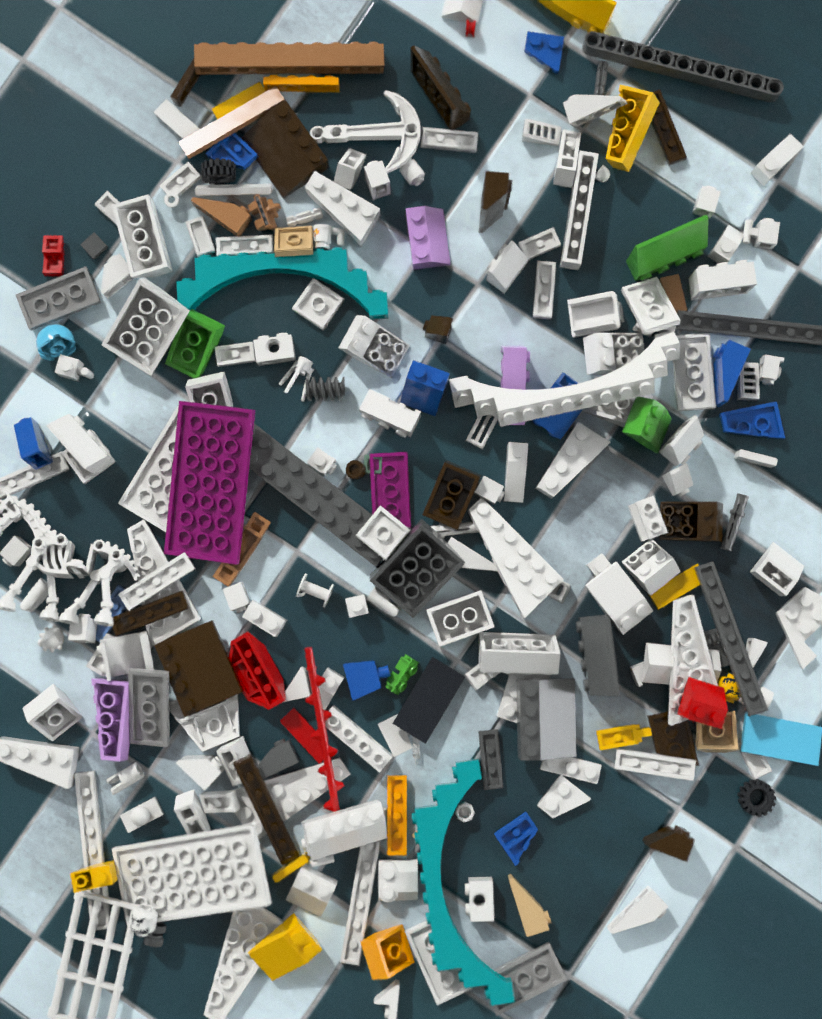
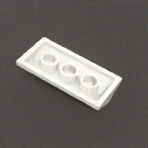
(659, 664)

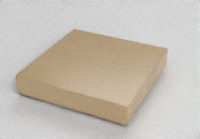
(293, 241)

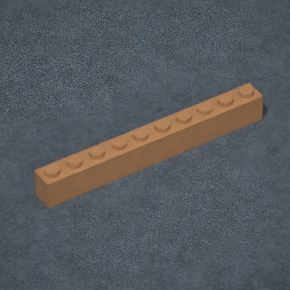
(289, 58)

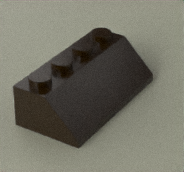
(494, 198)

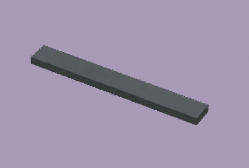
(750, 327)
(731, 639)

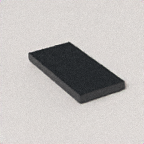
(428, 700)

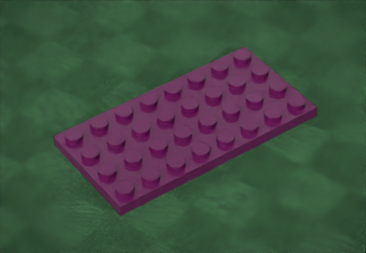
(209, 481)

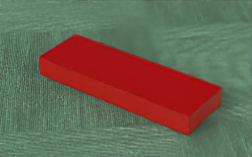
(302, 731)

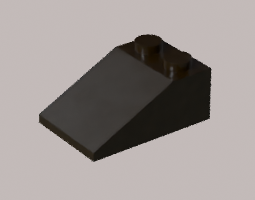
(451, 494)

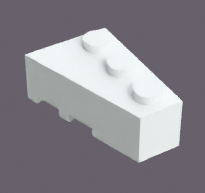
(389, 413)

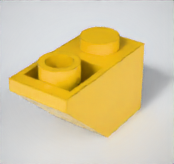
(94, 876)

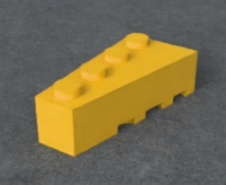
(630, 126)

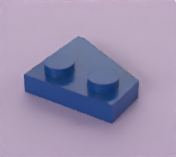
(545, 48)
(233, 149)
(516, 836)

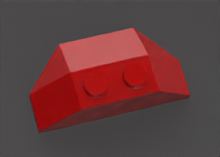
(256, 671)

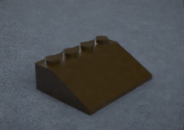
(438, 88)
(285, 149)
(198, 668)

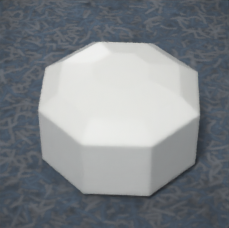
(464, 811)

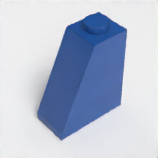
(32, 443)

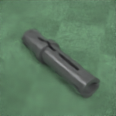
(734, 522)

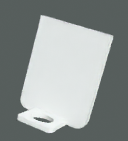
(595, 314)

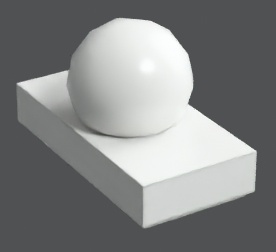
(141, 814)

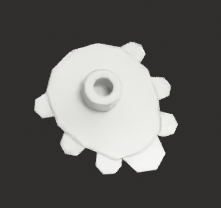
(51, 639)

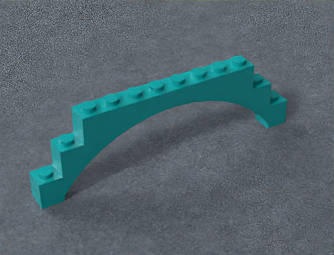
(327, 265)
(449, 946)

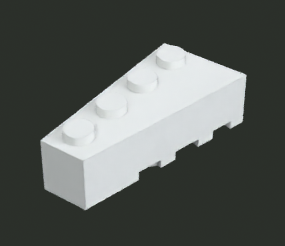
(344, 207)
(574, 455)
(43, 759)

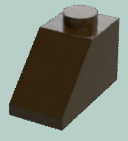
(438, 328)

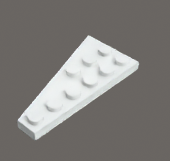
(148, 558)
(687, 647)

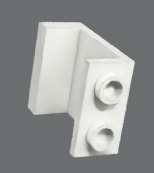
(647, 518)
(125, 652)

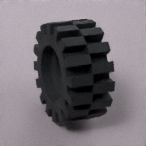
(218, 171)
(768, 801)

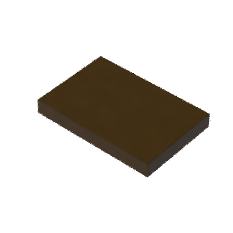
(673, 739)

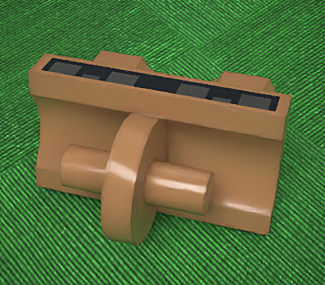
(267, 210)

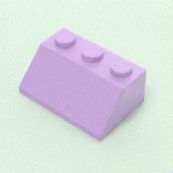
(427, 237)

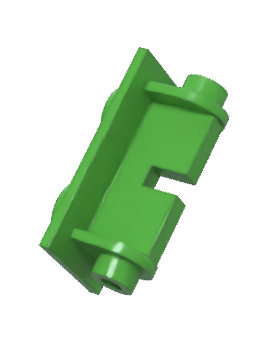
(398, 682)

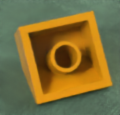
(387, 952)

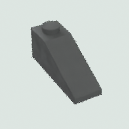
(278, 758)

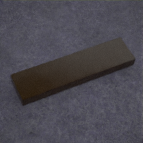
(667, 133)
(150, 613)

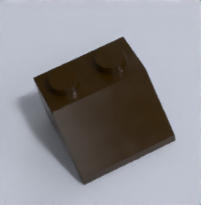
(671, 841)

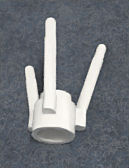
(302, 367)

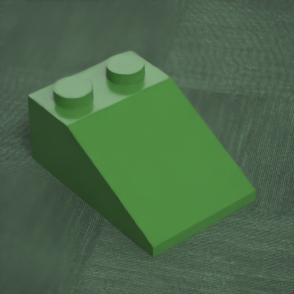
(194, 344)
(647, 423)

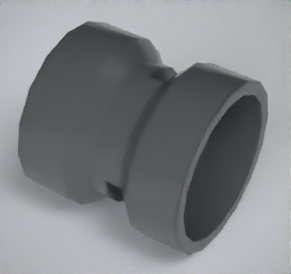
(156, 938)

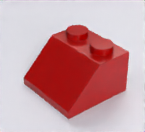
(703, 703)

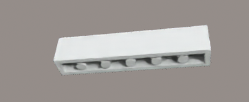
(579, 210)

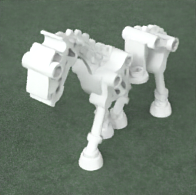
(48, 548)

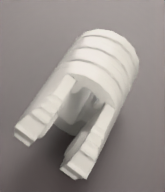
(35, 596)
(383, 602)
(127, 777)

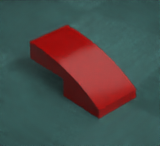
(53, 255)

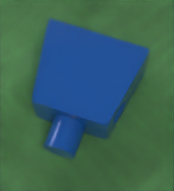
(364, 677)

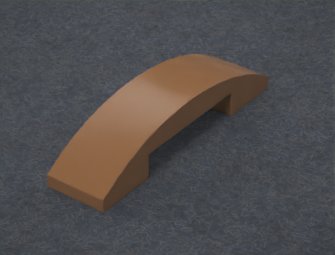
(251, 538)

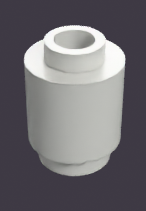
(412, 172)

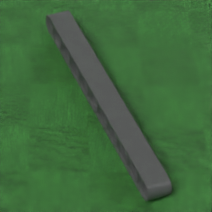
(690, 63)

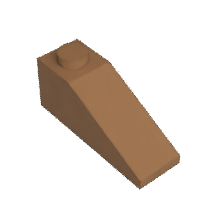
(226, 214)

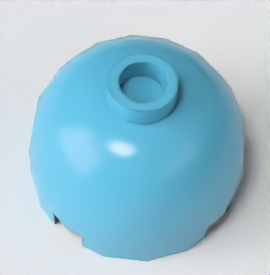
(55, 341)

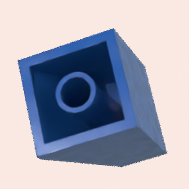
(424, 388)
(559, 424)

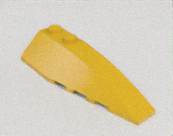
(584, 14)

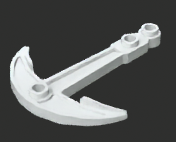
(383, 131)

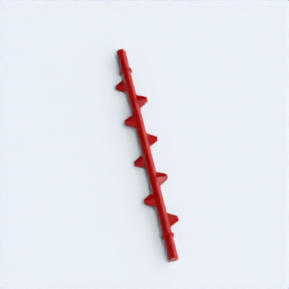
(321, 733)

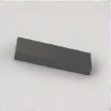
(490, 759)

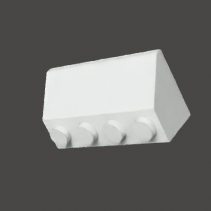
(142, 237)
(518, 653)
(345, 829)

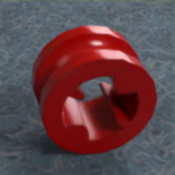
(470, 28)

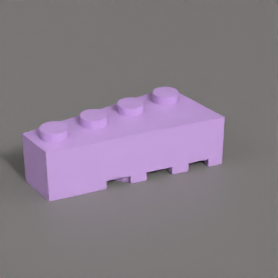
(514, 368)
(112, 718)

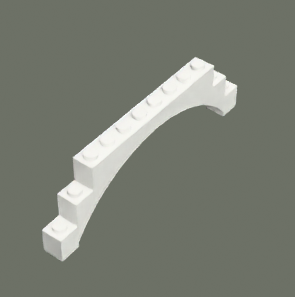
(519, 406)

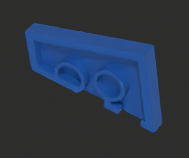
(757, 420)

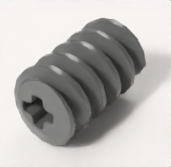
(325, 389)

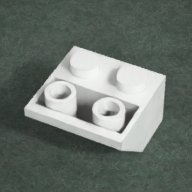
(507, 266)
(651, 566)
(778, 570)

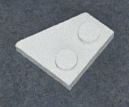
(562, 797)

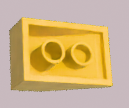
(285, 948)

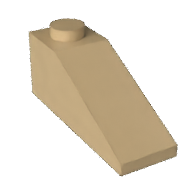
(530, 911)

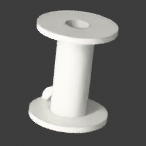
(314, 590)

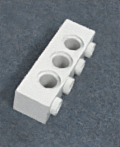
(357, 739)

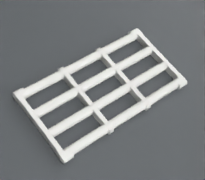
(89, 940)

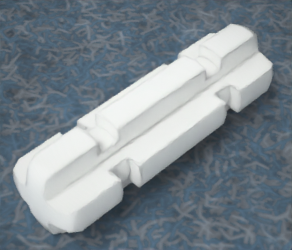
(304, 217)

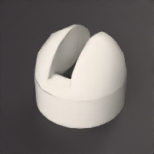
(603, 174)

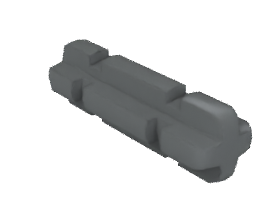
(601, 78)

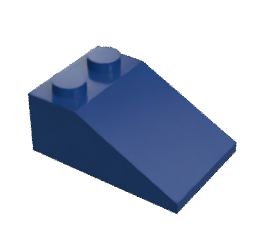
(727, 368)

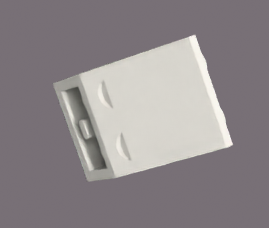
(374, 345)
(611, 351)

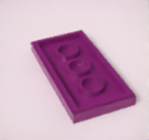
(391, 487)

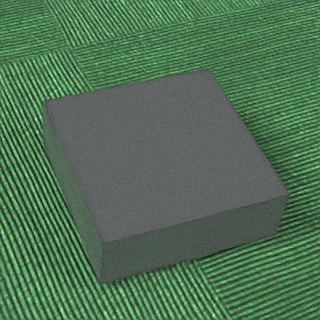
(94, 245)

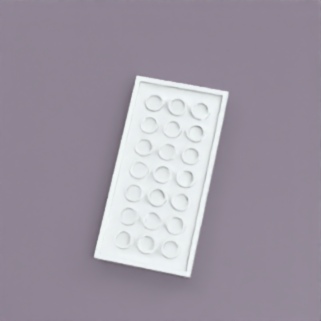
(194, 873)

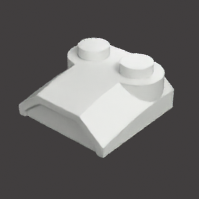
(398, 879)

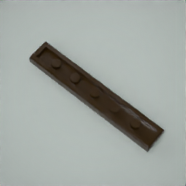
(266, 809)

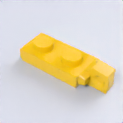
(621, 736)

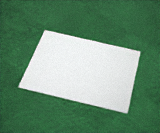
(395, 737)

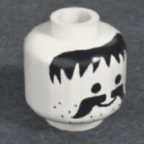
(143, 920)

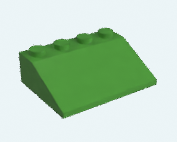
(669, 249)

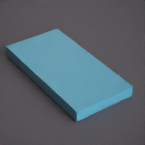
(781, 739)

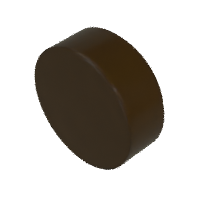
(355, 469)

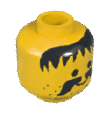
(731, 691)

